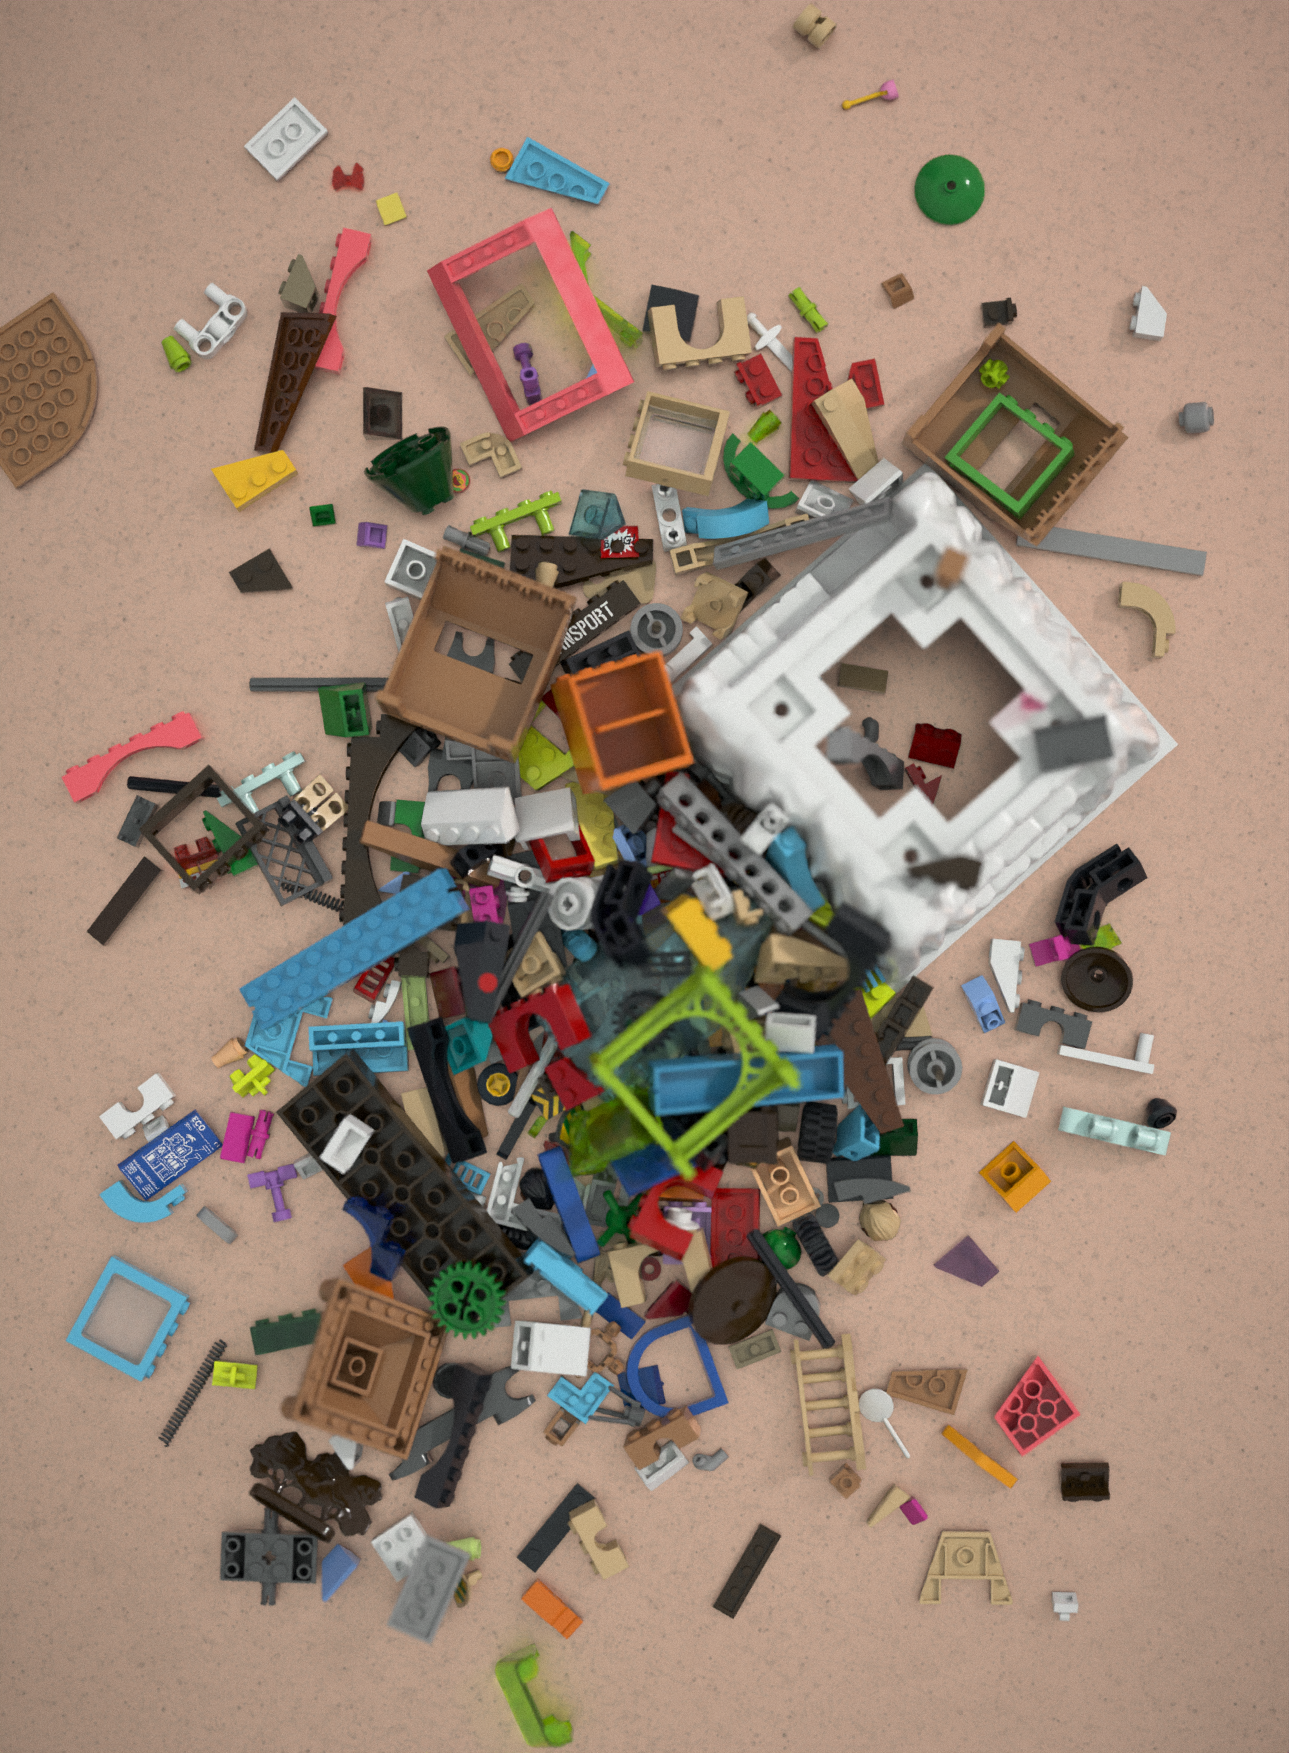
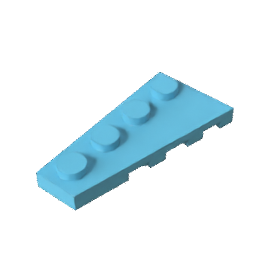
(552, 172)

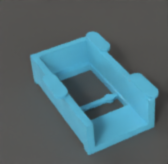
(565, 1276)

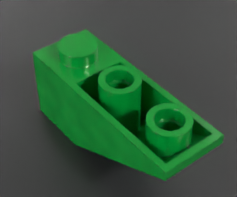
(224, 839)

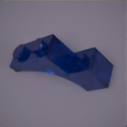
(376, 1222)

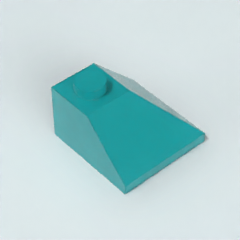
(467, 1044)

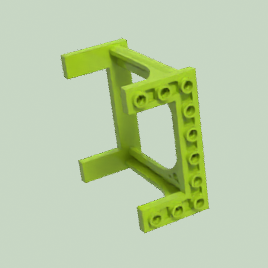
(772, 1076)

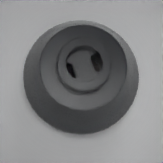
(1160, 1113)

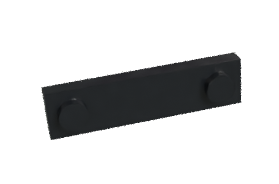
(553, 1529)

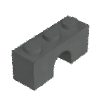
(1074, 1028)

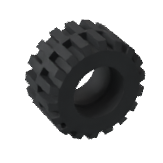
(817, 1132)

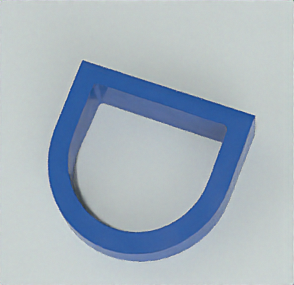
(718, 1395)

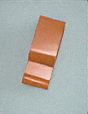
(551, 1608)

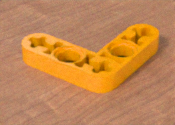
(979, 1457)

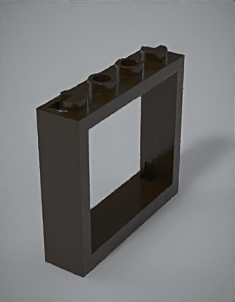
(178, 804)

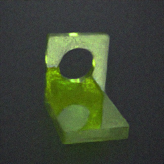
(1106, 937)

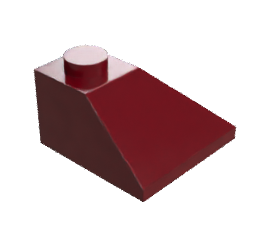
(670, 1302)

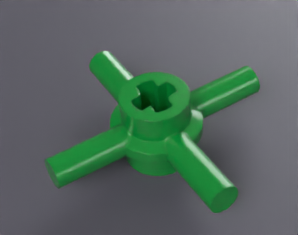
(618, 1218)

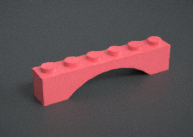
(352, 254)
(88, 779)

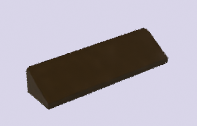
(124, 901)

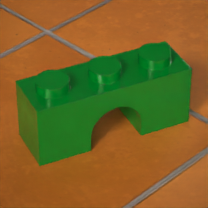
(408, 814)

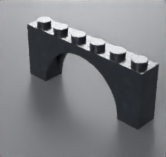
(862, 943)

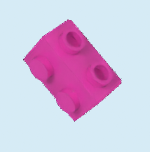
(485, 904)

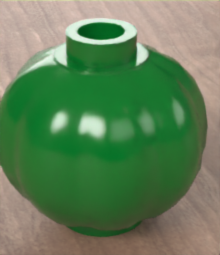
(784, 1246)

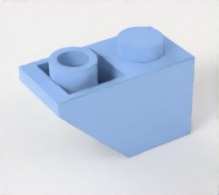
(983, 1003)

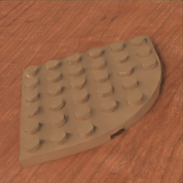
(44, 389)

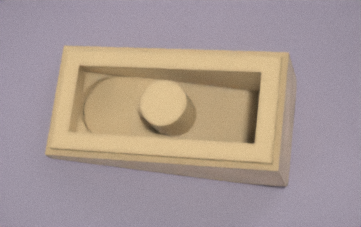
(892, 1500)

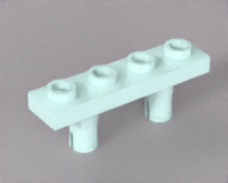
(283, 771)

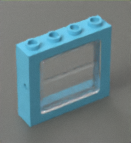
(128, 1318)

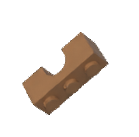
(677, 1425)

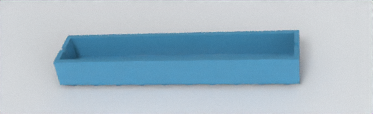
(354, 949)

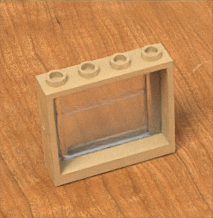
(676, 443)

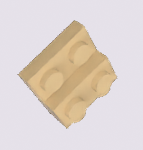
(537, 968)
(857, 1267)

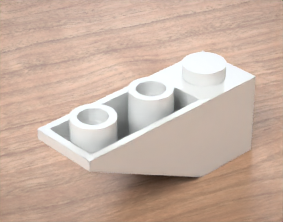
(1004, 964)

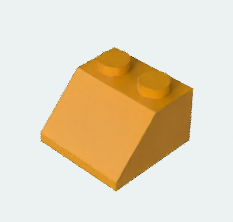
(1015, 1176)

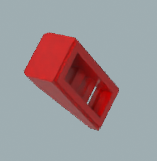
(371, 997)

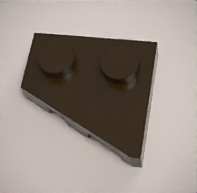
(260, 575)

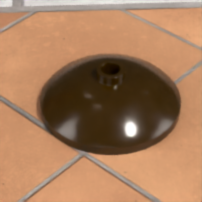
(1093, 990)

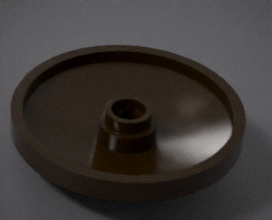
(732, 1300)

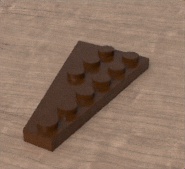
(294, 356)
(864, 1065)

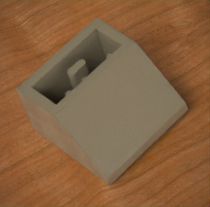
(300, 290)

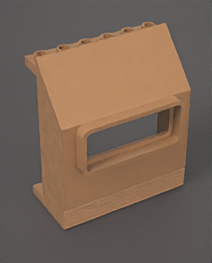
(965, 399)
(458, 697)

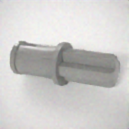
(466, 540)

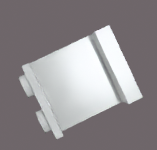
(546, 816)

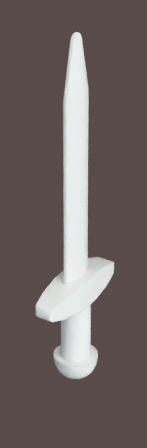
(769, 339)

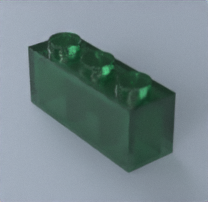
(286, 1332)

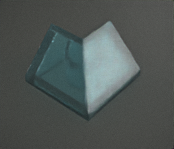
(596, 515)

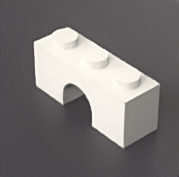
(156, 1095)

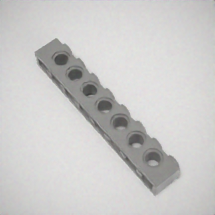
(715, 824)

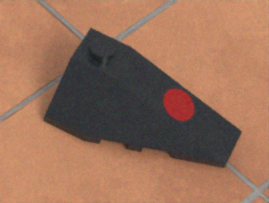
(480, 959)

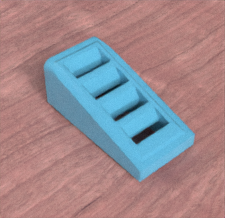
(483, 1180)

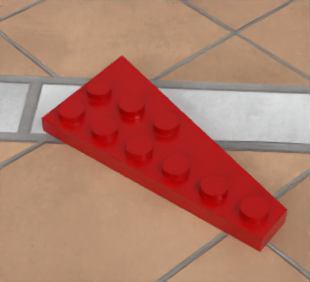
(812, 449)

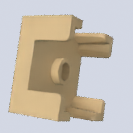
(715, 604)

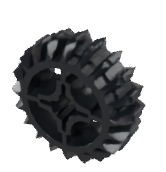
(626, 1009)
(815, 1244)

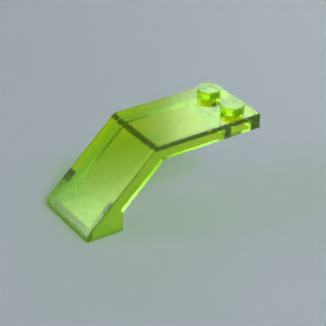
(629, 333)

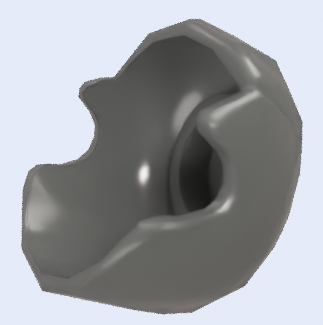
(443, 1378)

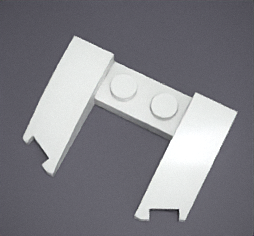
(504, 1192)

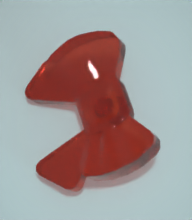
(356, 180)

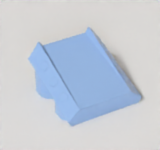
(631, 845)

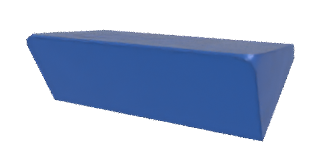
(625, 1317)

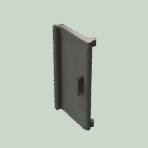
(1073, 741)

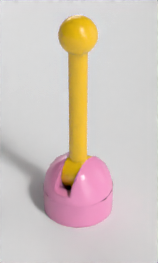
(887, 91)

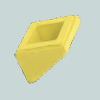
(391, 209)

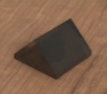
(382, 414)

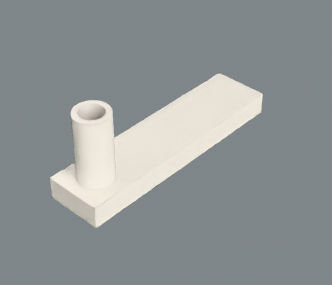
(400, 617)
(1140, 1063)

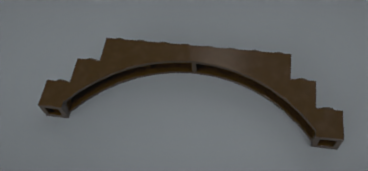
(367, 767)

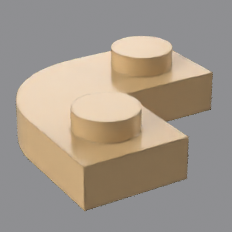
(493, 446)

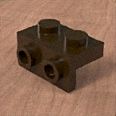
(1084, 1481)

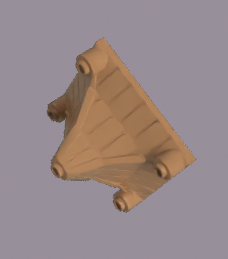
(368, 1369)

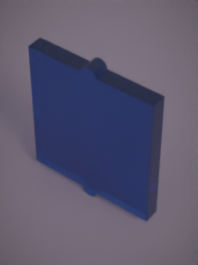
(650, 1382)

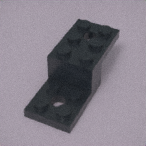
(520, 911)

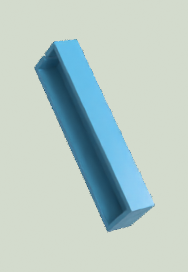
(708, 1080)

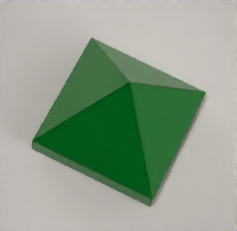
(322, 515)

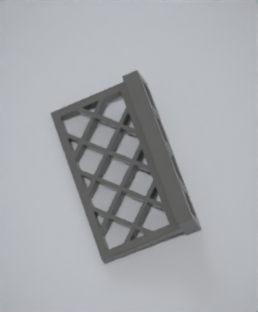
(307, 851)

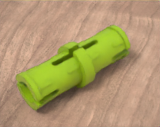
(808, 310)

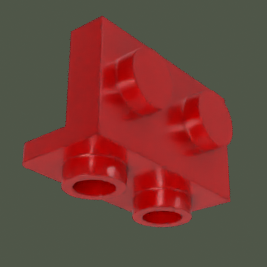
(935, 745)

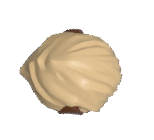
(879, 1220)

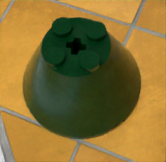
(416, 470)

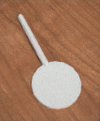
(878, 1407)

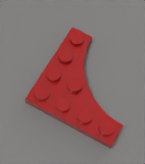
(671, 849)

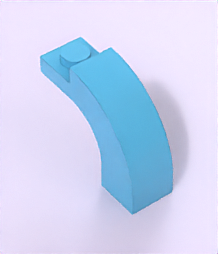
(726, 522)
(129, 1207)

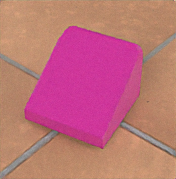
(913, 1511)

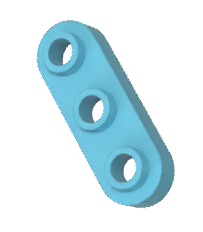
(579, 944)

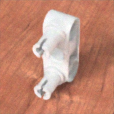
(219, 327)
(671, 532)

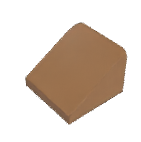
(898, 290)

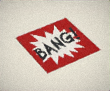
(628, 535)

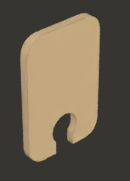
(639, 580)

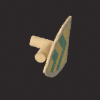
(462, 1591)

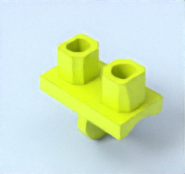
(255, 1079)
(235, 1374)

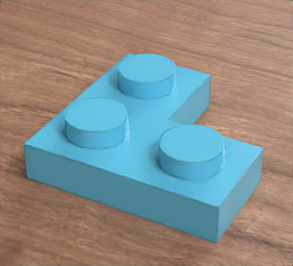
(584, 1401)

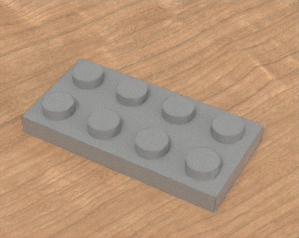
(428, 1589)

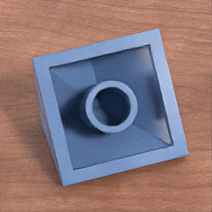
(336, 1569)

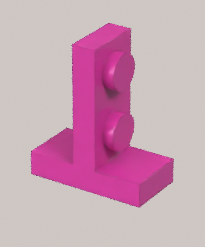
(1052, 950)

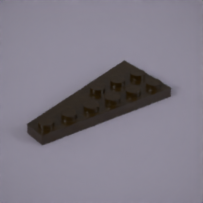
(575, 557)

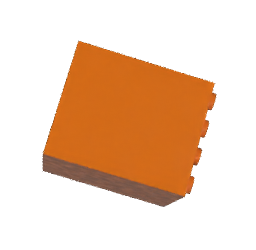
(621, 722)

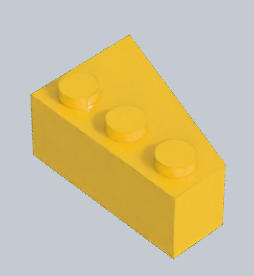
(254, 477)
(698, 931)

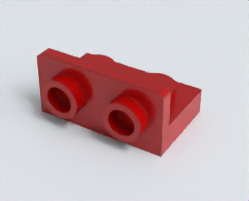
(758, 381)

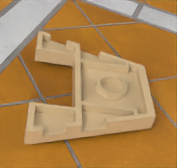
(965, 1557)

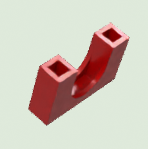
(556, 1007)
(654, 1229)

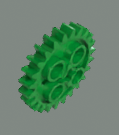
(487, 1308)

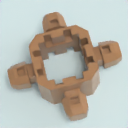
(615, 1366)

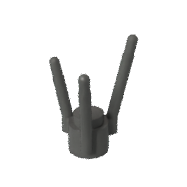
(631, 1415)

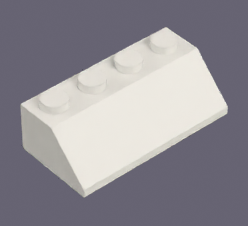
(469, 816)

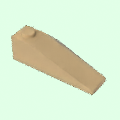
(848, 423)
(792, 958)

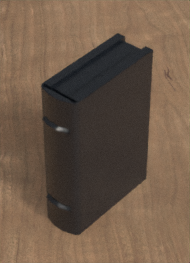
(843, 1168)

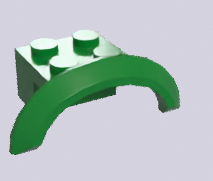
(754, 474)

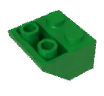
(345, 710)

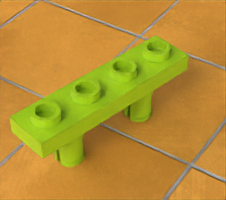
(504, 517)

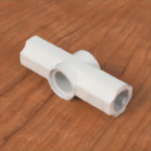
(509, 870)

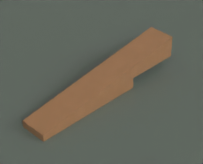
(420, 852)

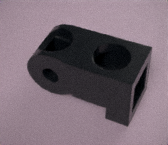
(472, 857)

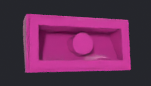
(237, 1137)

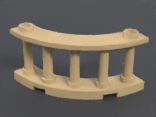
(849, 1401)

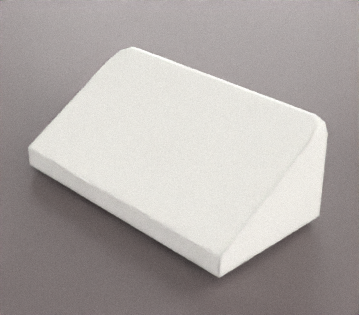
(669, 1463)

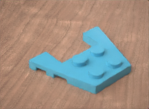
(277, 1042)

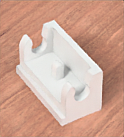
(712, 892)

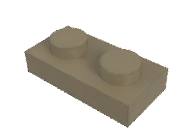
(754, 1349)

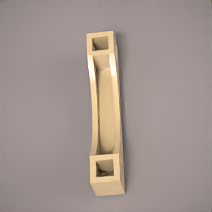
(701, 555)

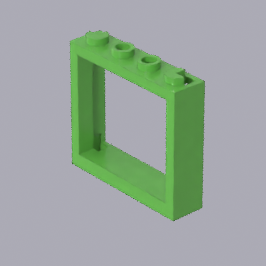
(1015, 507)

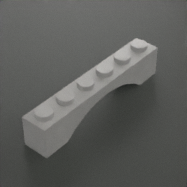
(849, 747)

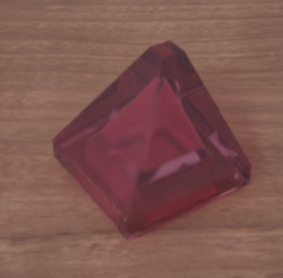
(1030, 703)

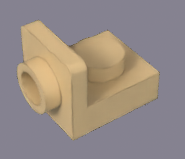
(741, 912)

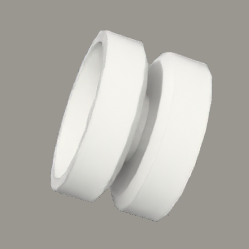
(573, 902)

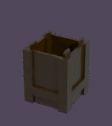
(755, 1136)

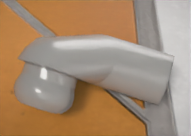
(871, 729)
(709, 1463)

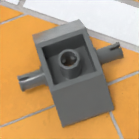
(245, 1558)

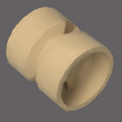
(814, 25)

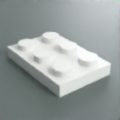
(286, 139)

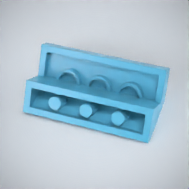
(378, 1044)

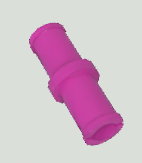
(260, 1134)

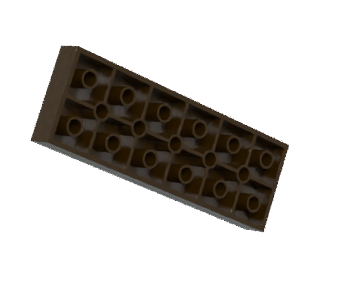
(404, 1173)

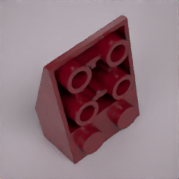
(448, 992)

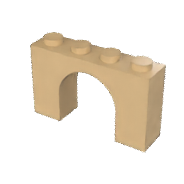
(671, 349)
(627, 1262)

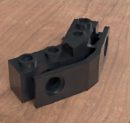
(1083, 908)
(622, 925)

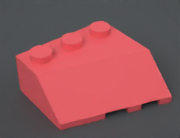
(1035, 1409)

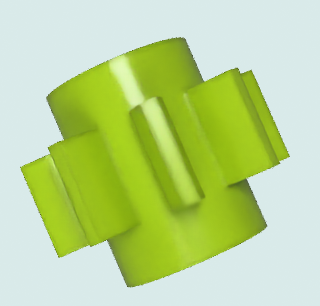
(994, 373)

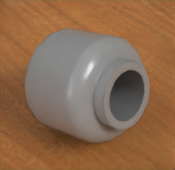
(1196, 417)

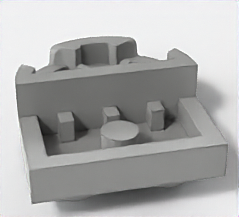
(786, 1317)

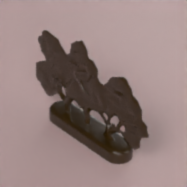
(321, 1483)

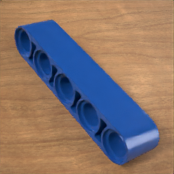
(568, 1204)

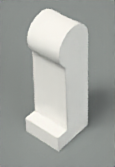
(688, 655)

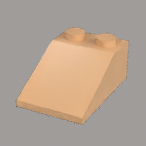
(786, 1185)

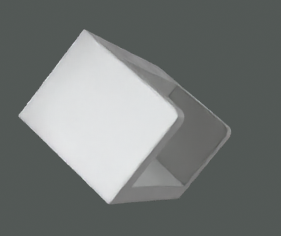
(347, 1144)

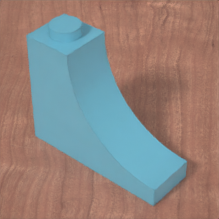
(789, 861)

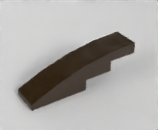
(902, 1016)

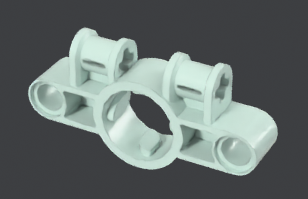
(1114, 1131)

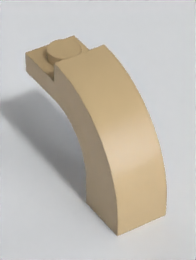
(1155, 608)

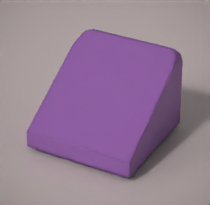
(371, 535)

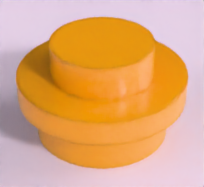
(501, 159)

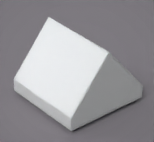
(307, 1166)

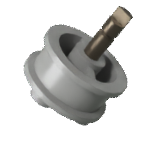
(656, 629)
(934, 1066)

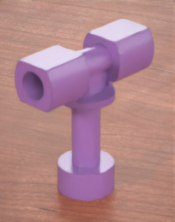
(528, 374)
(273, 1181)

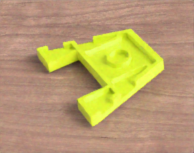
(541, 759)

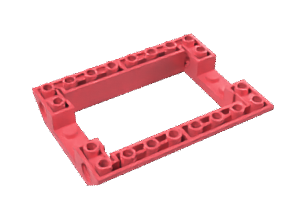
(579, 300)

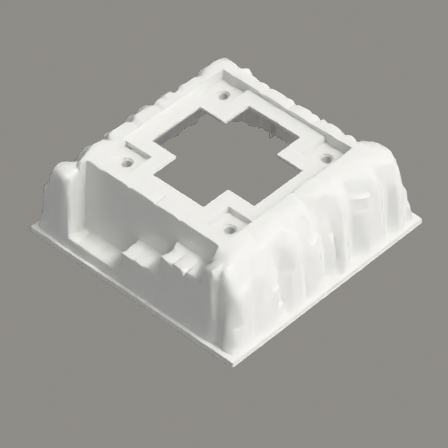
(819, 617)

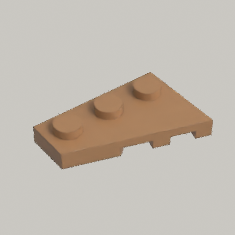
(929, 1388)

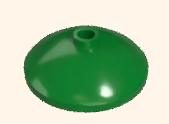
(948, 205)

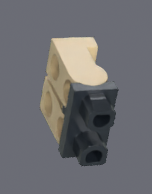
(306, 816)

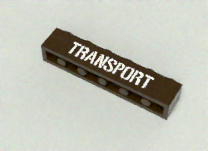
(587, 624)

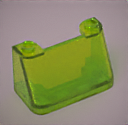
(608, 1134)
(512, 1675)

